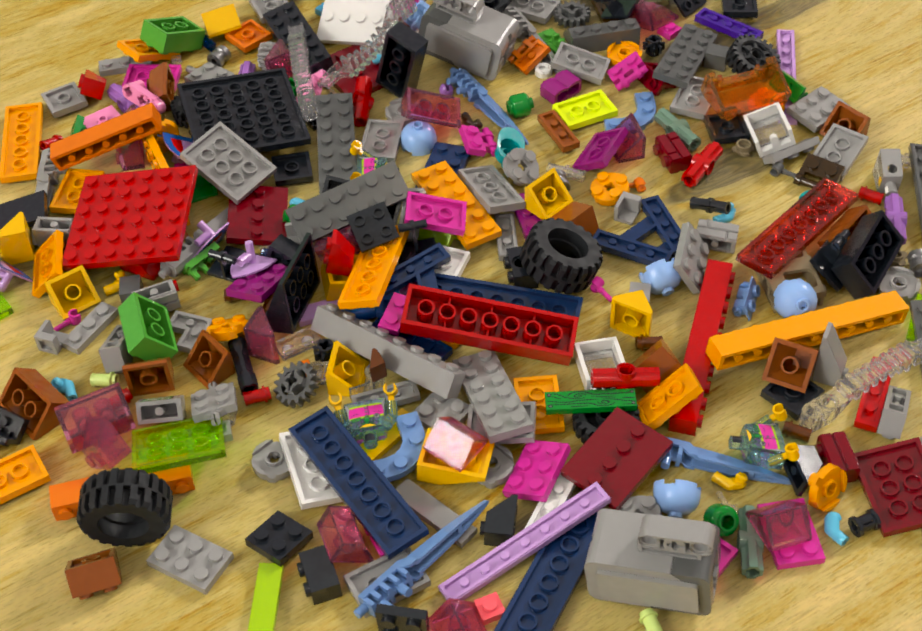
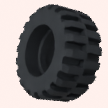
(561, 256)
(125, 507)

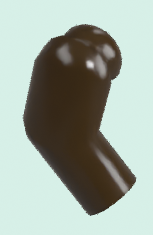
(467, 120)

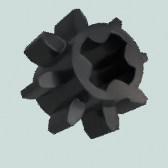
(653, 45)
(323, 350)

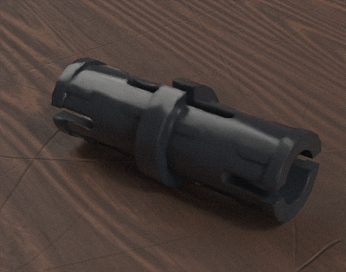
(710, 205)

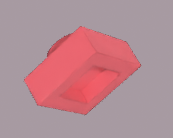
(489, 608)

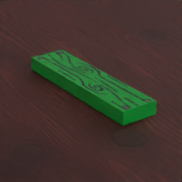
(590, 401)

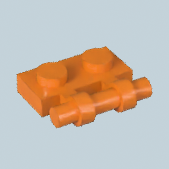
(528, 54)

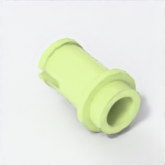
(104, 379)
(649, 619)

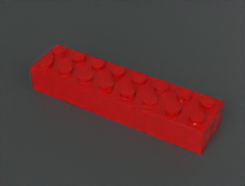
(489, 324)

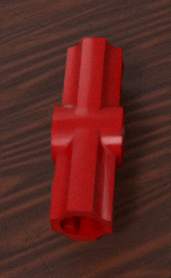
(362, 100)
(702, 164)
(625, 376)

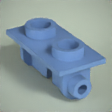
(746, 299)

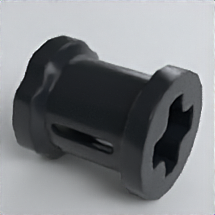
(864, 523)

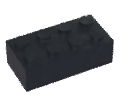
(401, 59)
(868, 255)

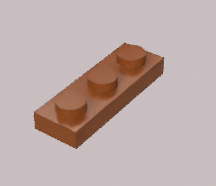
(558, 131)

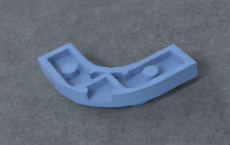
(644, 114)
(406, 458)

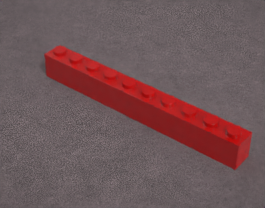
(706, 324)

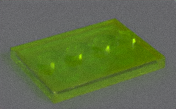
(177, 444)

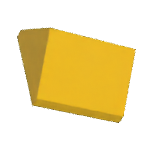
(221, 20)
(547, 195)
(16, 241)
(72, 291)
(631, 314)
(344, 370)

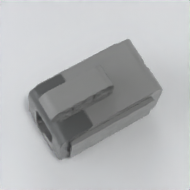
(469, 35)
(654, 561)

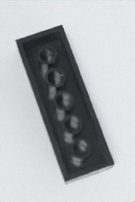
(287, 15)

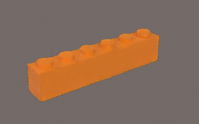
(105, 137)
(65, 496)

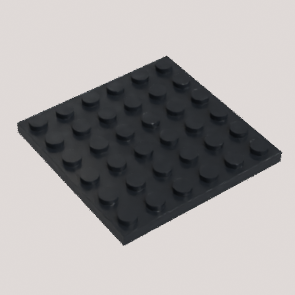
(252, 105)

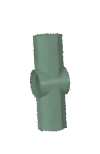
(680, 126)
(749, 546)

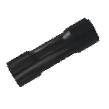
(240, 356)

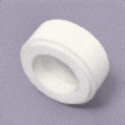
(543, 70)

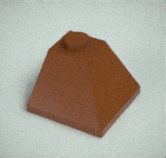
(790, 364)

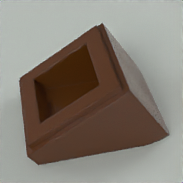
(377, 366)

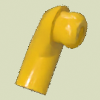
(114, 287)
(735, 483)

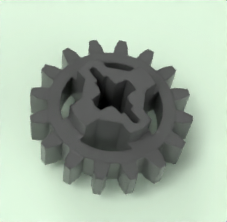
(571, 14)
(296, 384)

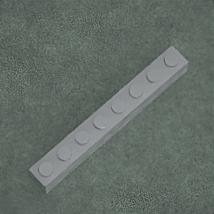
(399, 356)

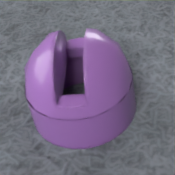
(443, 89)

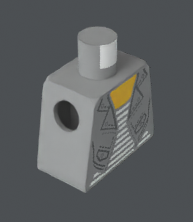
(888, 180)

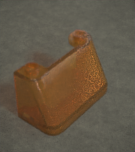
(747, 90)

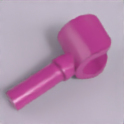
(597, 286)
(73, 319)

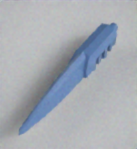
(476, 93)
(710, 461)
(404, 572)

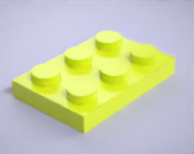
(585, 109)

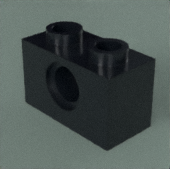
(517, 274)

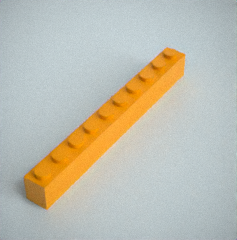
(807, 329)

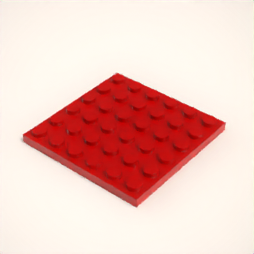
(131, 218)

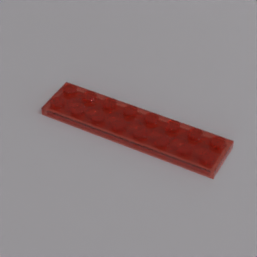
(797, 228)

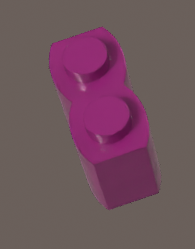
(560, 87)

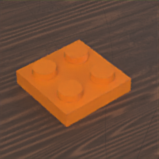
(248, 36)

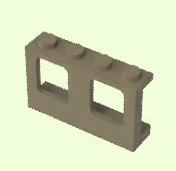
(798, 264)

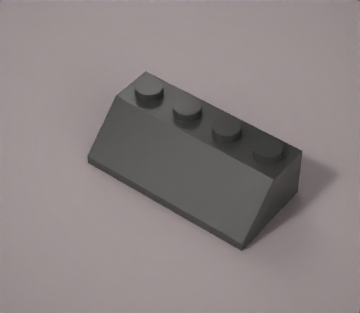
(600, 36)

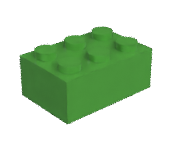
(172, 34)
(147, 328)

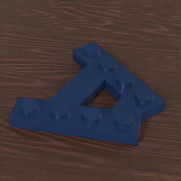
(629, 243)
(419, 269)

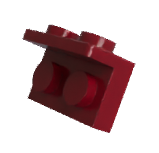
(653, 84)

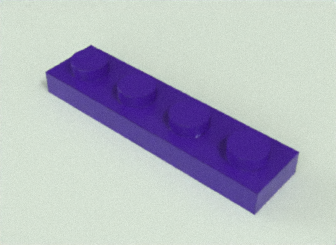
(725, 24)

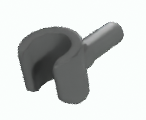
(778, 168)

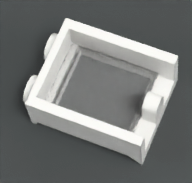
(769, 129)
(596, 354)

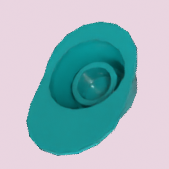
(508, 140)

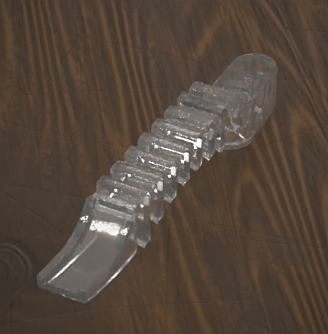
(395, 11)
(301, 72)
(829, 405)

